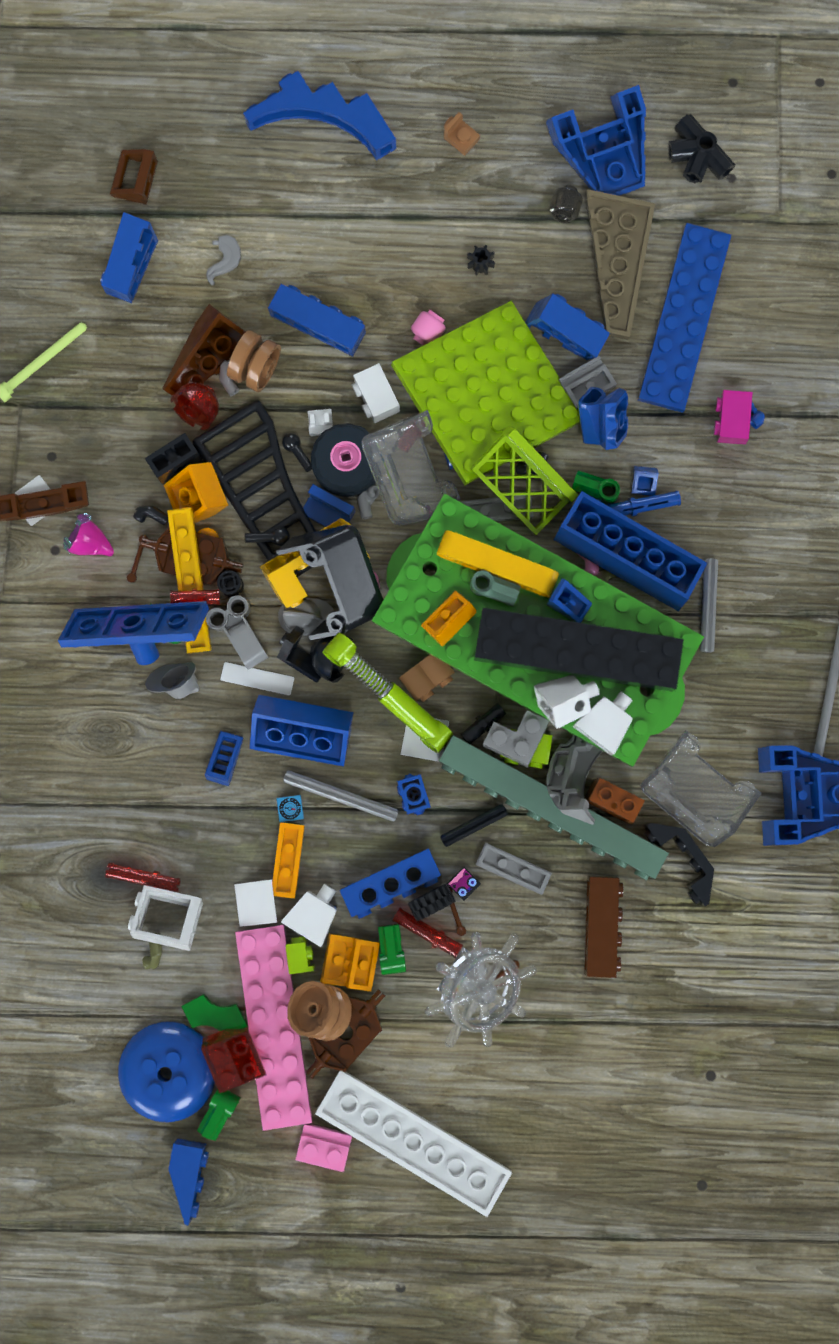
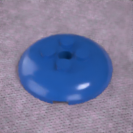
(140, 1065)

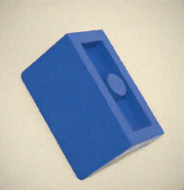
(326, 508)

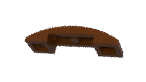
(44, 503)

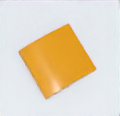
(350, 962)

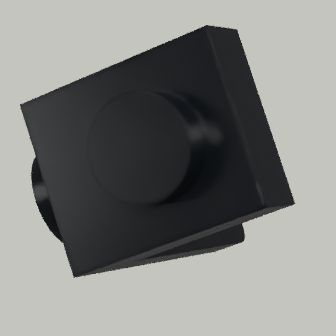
(295, 656)

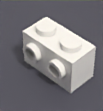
(376, 393)

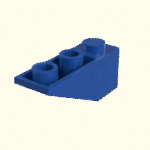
(185, 1171)

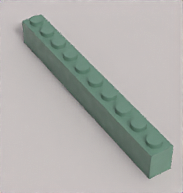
(533, 796)

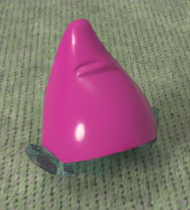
(87, 539)

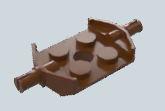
(211, 551)
(341, 1052)

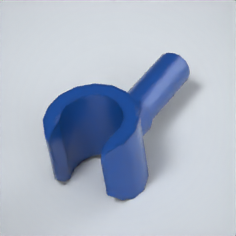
(757, 417)

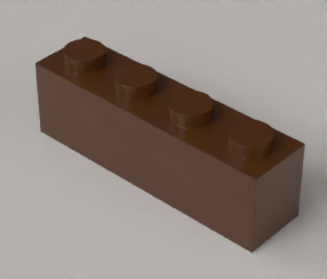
(602, 927)

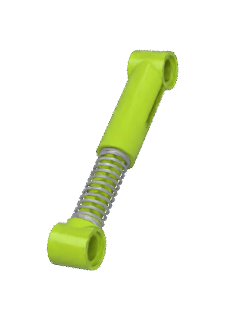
(431, 731)

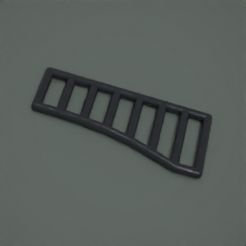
(280, 472)

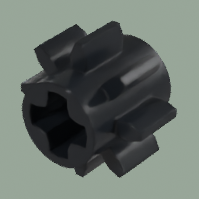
(474, 257)

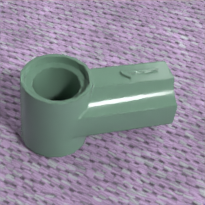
(497, 589)

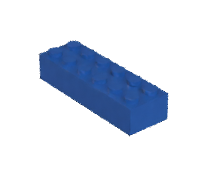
(630, 551)

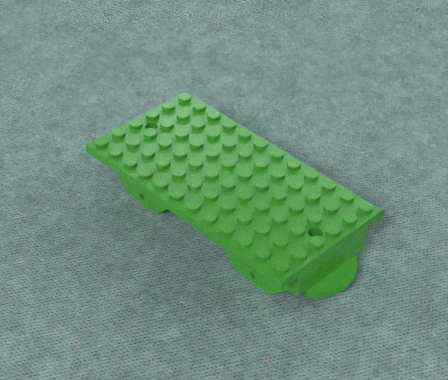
(416, 596)

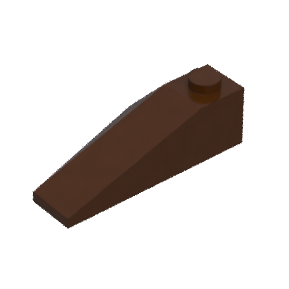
(205, 349)

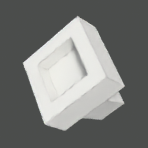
(319, 421)

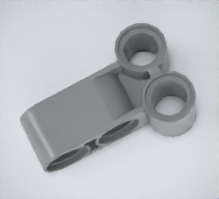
(239, 632)

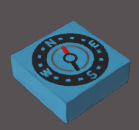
(290, 808)

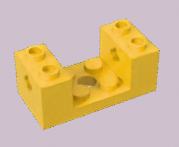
(281, 574)

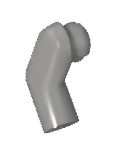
(227, 383)

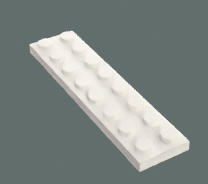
(414, 1142)

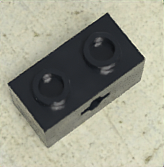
(173, 458)

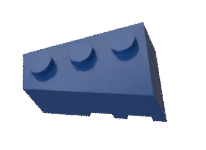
(129, 257)
(568, 326)

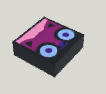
(463, 883)

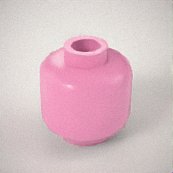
(427, 327)

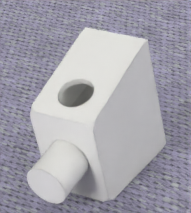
(565, 699)
(606, 723)
(313, 915)

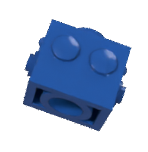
(405, 787)

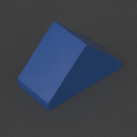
(569, 602)

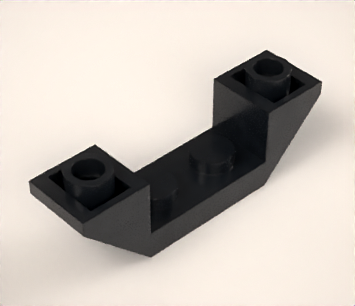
(701, 886)

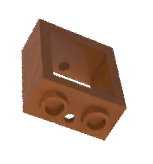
(614, 800)

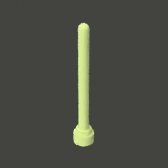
(6, 388)

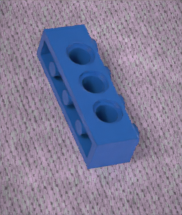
(353, 893)

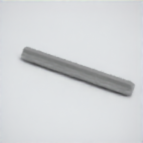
(340, 795)

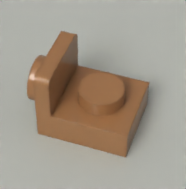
(460, 134)

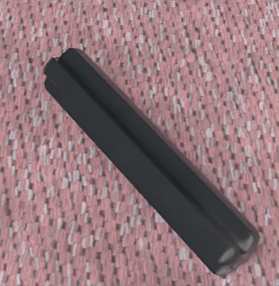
(474, 825)

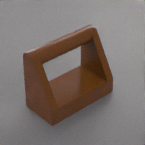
(144, 179)

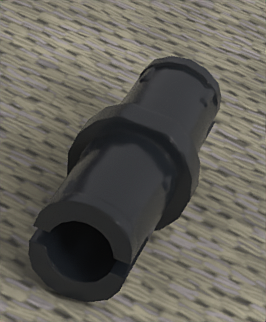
(483, 723)

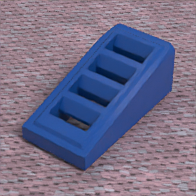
(213, 765)

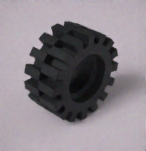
(431, 902)

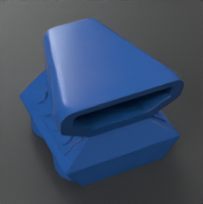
(604, 417)

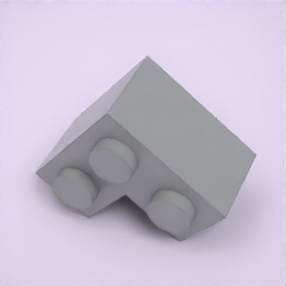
(517, 745)

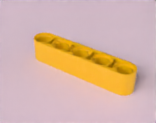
(499, 563)

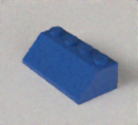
(300, 730)

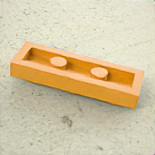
(287, 860)

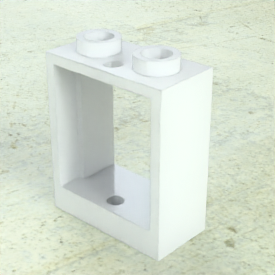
(142, 902)

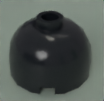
(321, 664)

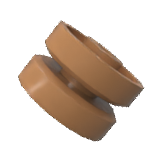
(253, 361)
(319, 1011)

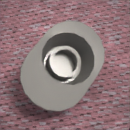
(305, 616)
(174, 679)

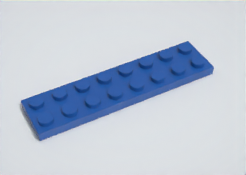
(684, 317)

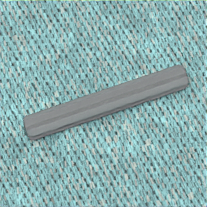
(709, 605)

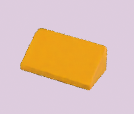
(449, 618)

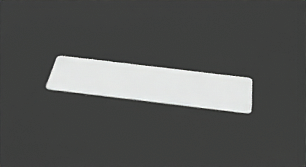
(257, 678)

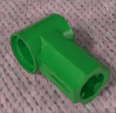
(594, 485)
(391, 956)
(221, 1107)

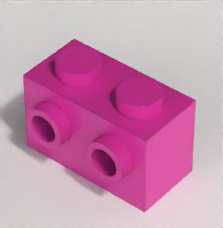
(734, 417)

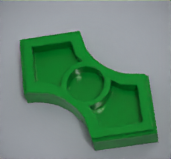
(204, 1012)

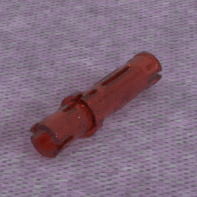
(142, 877)
(428, 933)

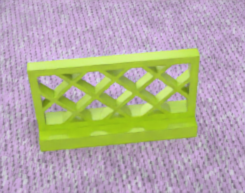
(535, 463)

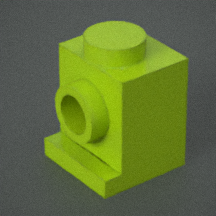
(299, 955)

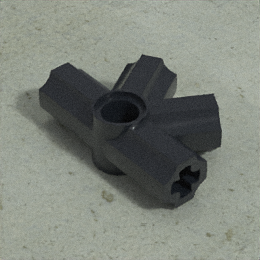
(698, 158)

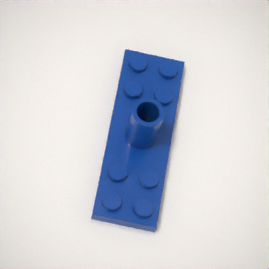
(135, 625)

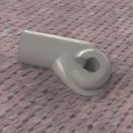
(365, 500)

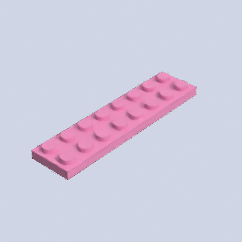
(267, 992)

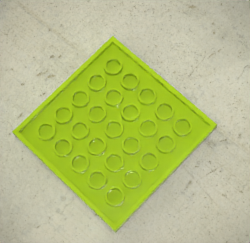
(483, 382)

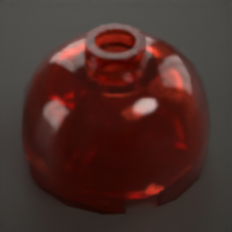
(196, 404)

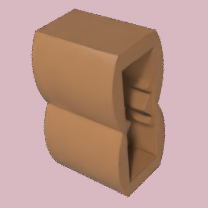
(426, 676)

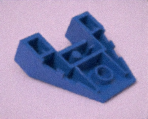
(610, 155)
(808, 794)

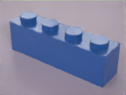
(317, 319)

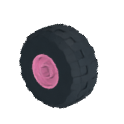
(340, 460)

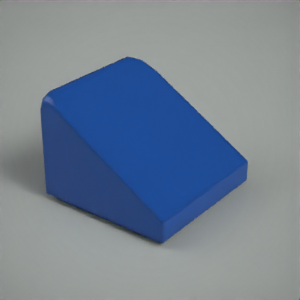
(644, 480)

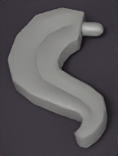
(231, 254)

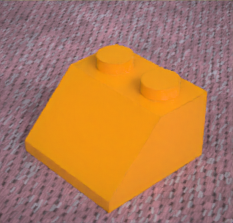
(197, 488)

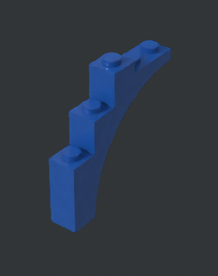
(326, 105)

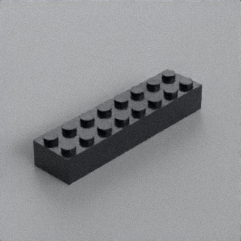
(579, 649)

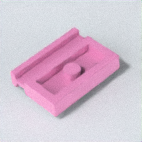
(323, 1147)

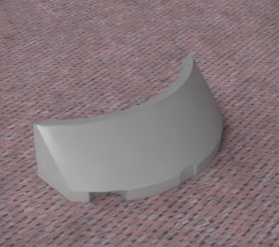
(568, 777)

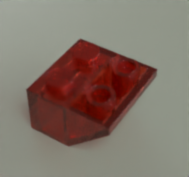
(232, 1058)

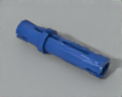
(649, 503)

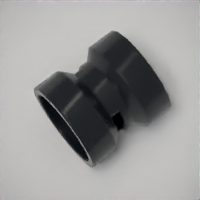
(234, 585)

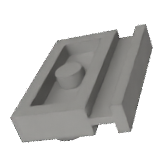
(588, 375)

